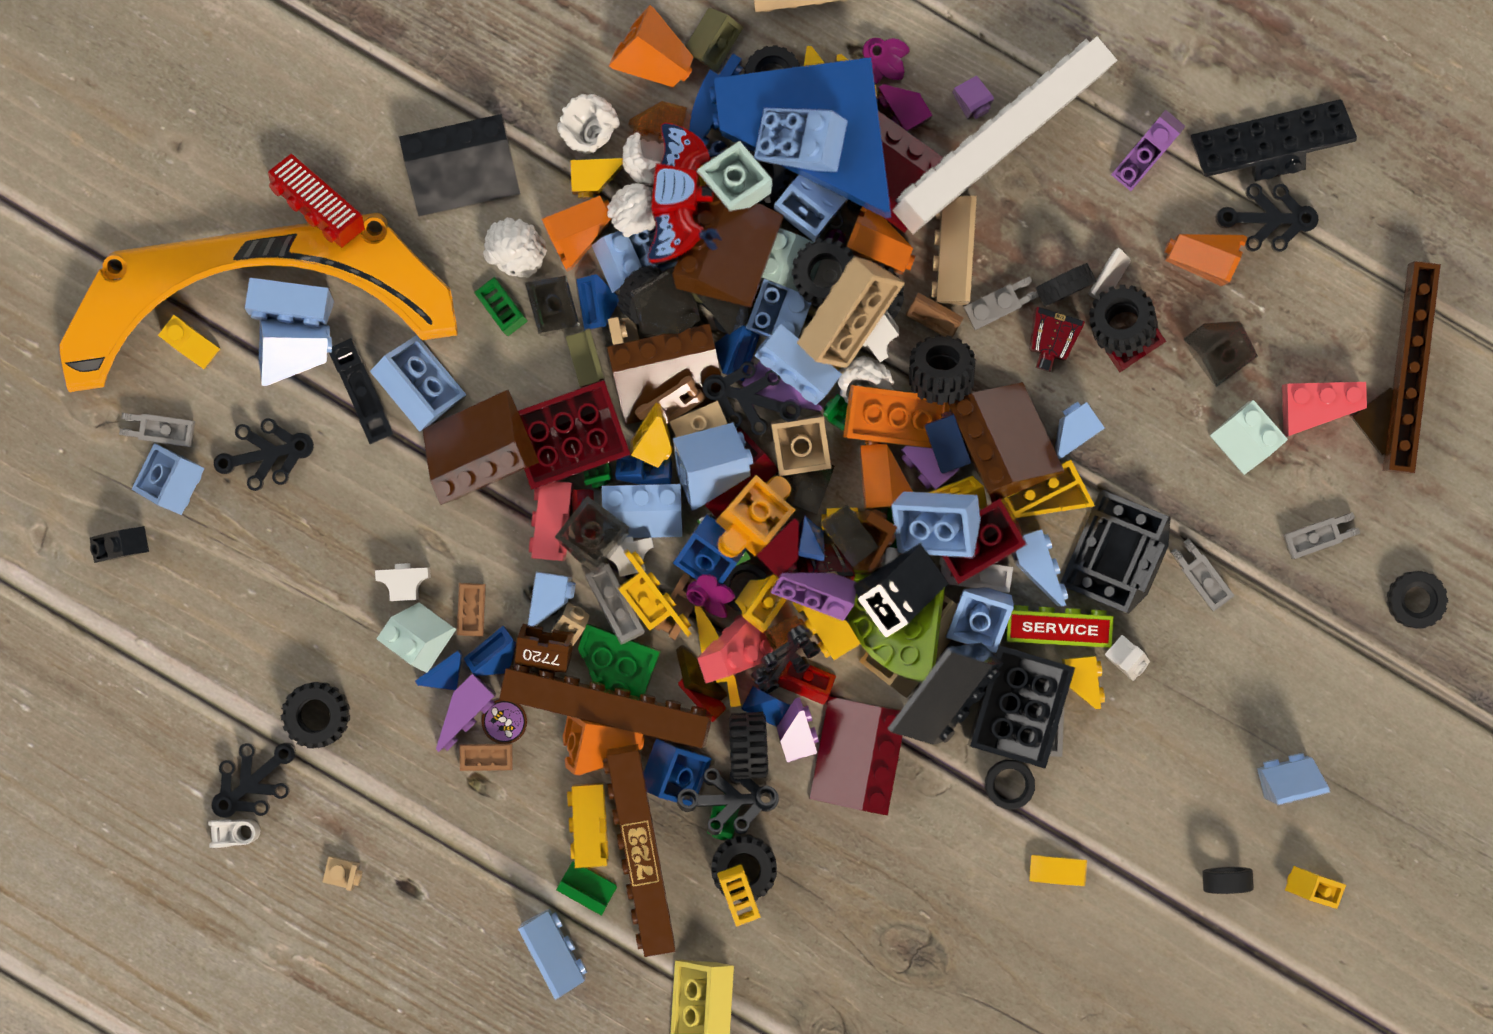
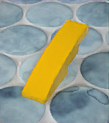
(707, 635)

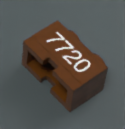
(544, 649)

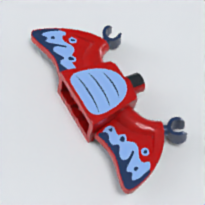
(678, 193)

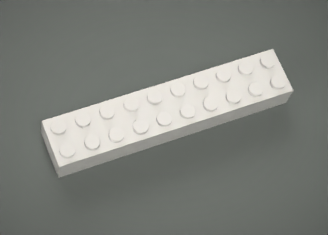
(1003, 133)

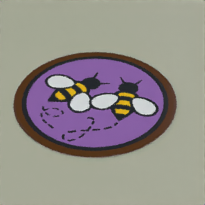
(504, 722)

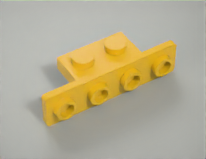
(647, 600)

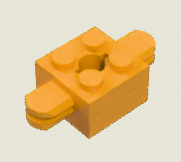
(754, 516)

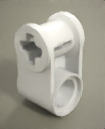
(228, 832)

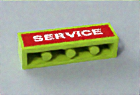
(1059, 628)

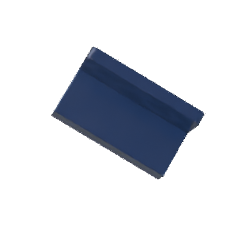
(947, 443)

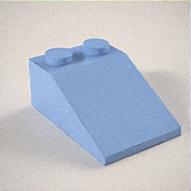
(1291, 779)

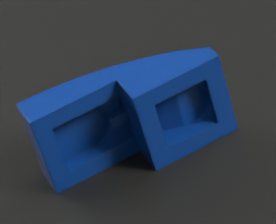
(639, 472)

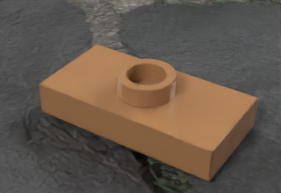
(934, 315)
(471, 609)
(486, 757)

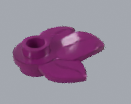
(888, 61)
(710, 595)

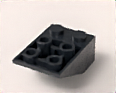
(900, 589)

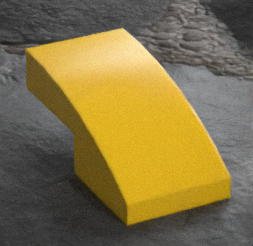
(1058, 870)

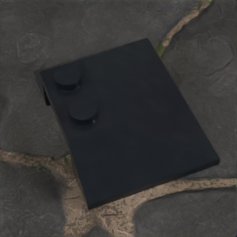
(1118, 552)

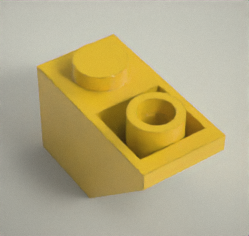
(1085, 679)

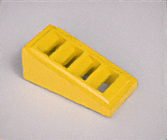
(733, 874)

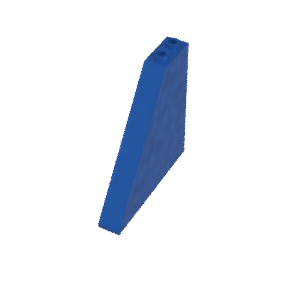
(833, 86)

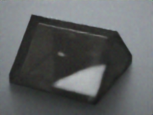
(552, 305)

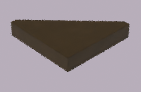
(1375, 420)
(693, 676)

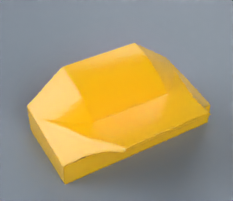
(758, 602)

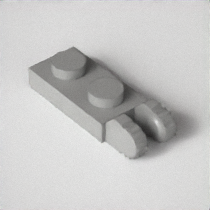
(997, 304)
(161, 429)
(1318, 536)
(1203, 577)

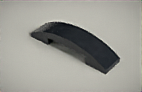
(361, 391)

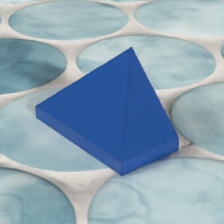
(596, 301)
(736, 349)
(810, 540)
(492, 655)
(444, 674)
(763, 702)

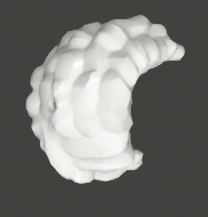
(587, 123)
(641, 158)
(632, 209)
(514, 247)
(864, 372)

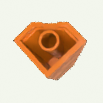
(653, 51)
(577, 229)
(879, 242)
(1207, 255)
(880, 476)
(589, 743)

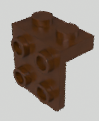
(883, 535)

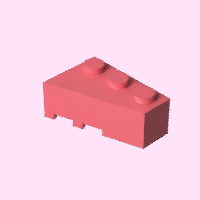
(1318, 403)
(551, 515)
(734, 651)

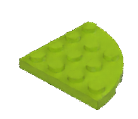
(910, 649)

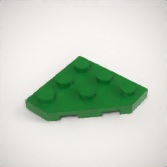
(617, 665)

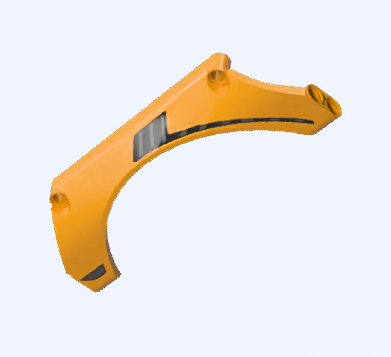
(157, 271)

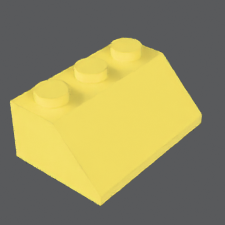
(702, 997)

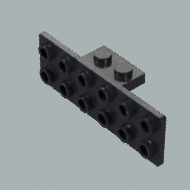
(1275, 142)

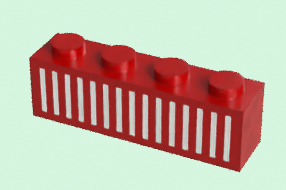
(316, 201)

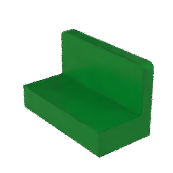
(587, 888)

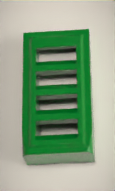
(515, 322)

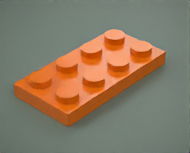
(890, 416)

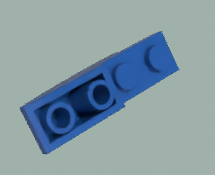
(703, 109)

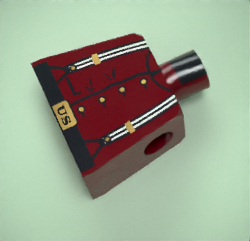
(1053, 336)
(833, 562)

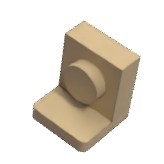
(623, 330)
(572, 620)
(342, 873)

